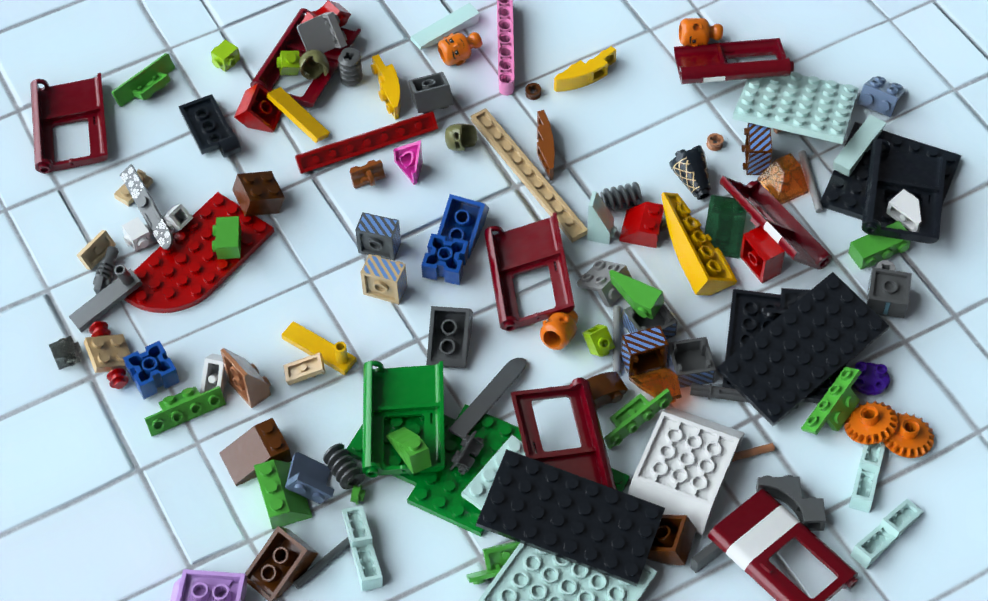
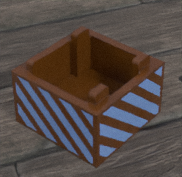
(757, 149)
(644, 350)

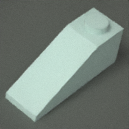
(600, 221)

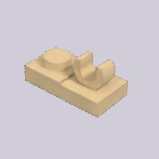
(123, 194)
(95, 250)
(304, 368)

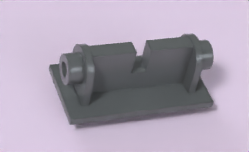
(471, 445)

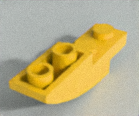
(583, 74)
(389, 85)

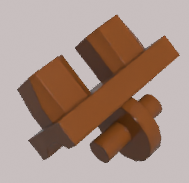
(367, 174)

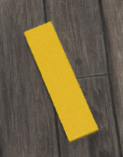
(298, 114)

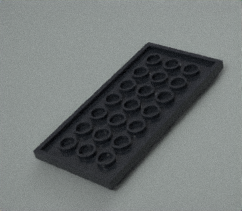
(802, 348)
(571, 517)

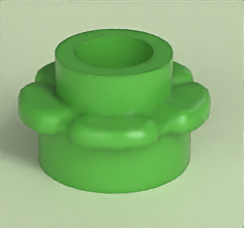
(357, 494)

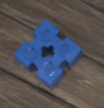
(445, 259)
(151, 369)

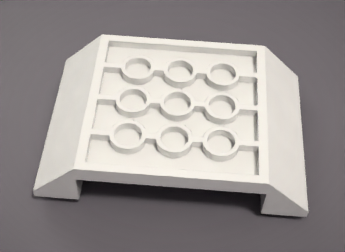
(685, 465)

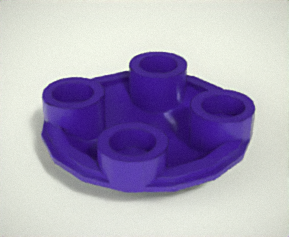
(873, 378)

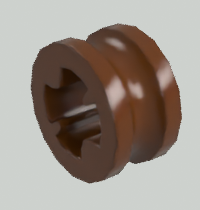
(533, 86)

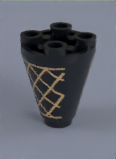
(692, 171)

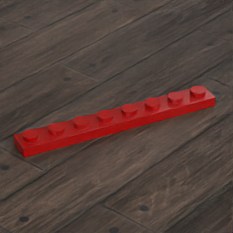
(366, 142)

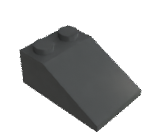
(449, 336)

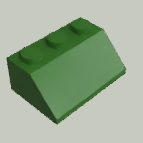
(281, 504)

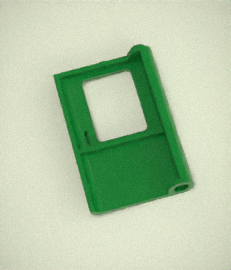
(401, 394)

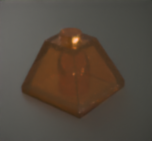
(784, 179)
(657, 381)

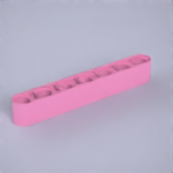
(506, 74)

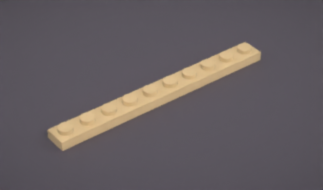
(529, 175)

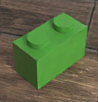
(227, 237)

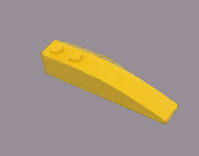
(699, 259)

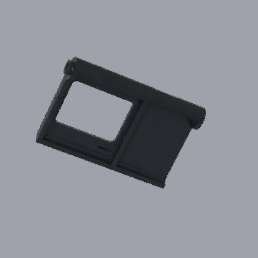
(898, 171)

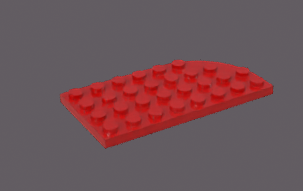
(190, 268)

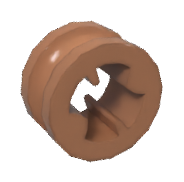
(715, 146)

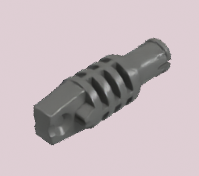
(105, 270)

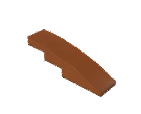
(545, 144)

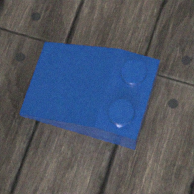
(463, 220)

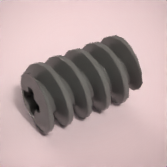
(350, 67)
(621, 195)
(343, 467)

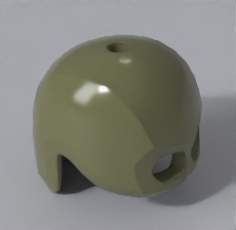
(313, 67)
(460, 136)

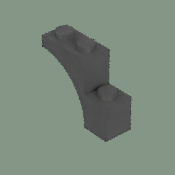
(788, 490)

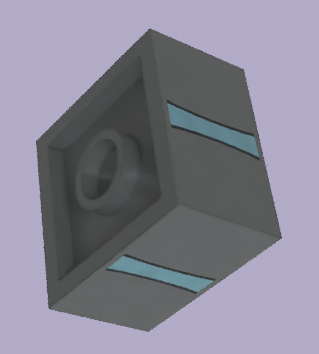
(889, 292)

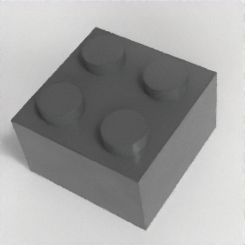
(431, 92)

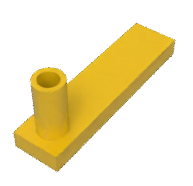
(309, 342)

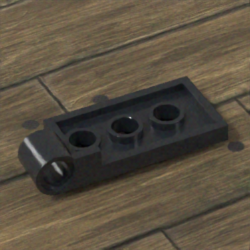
(228, 141)

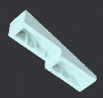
(455, 21)
(858, 145)
(867, 477)
(886, 533)
(362, 548)

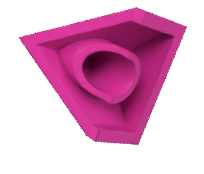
(410, 160)

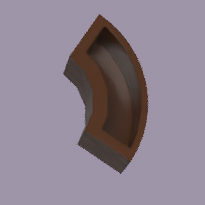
(607, 388)

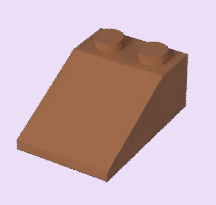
(245, 378)

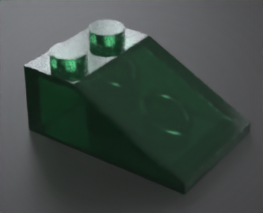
(726, 225)

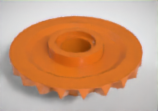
(871, 423)
(911, 438)

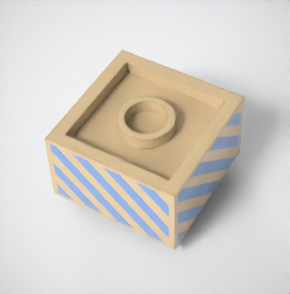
(384, 279)

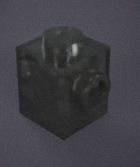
(65, 352)

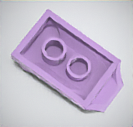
(209, 586)

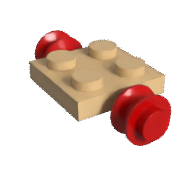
(107, 353)

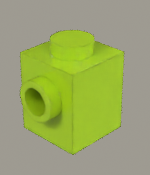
(225, 55)
(288, 62)
(598, 340)

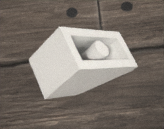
(906, 209)
(213, 373)

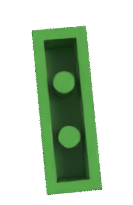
(873, 248)

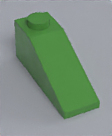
(640, 296)
(410, 449)

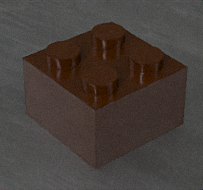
(258, 193)

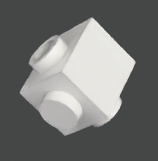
(177, 218)
(136, 234)

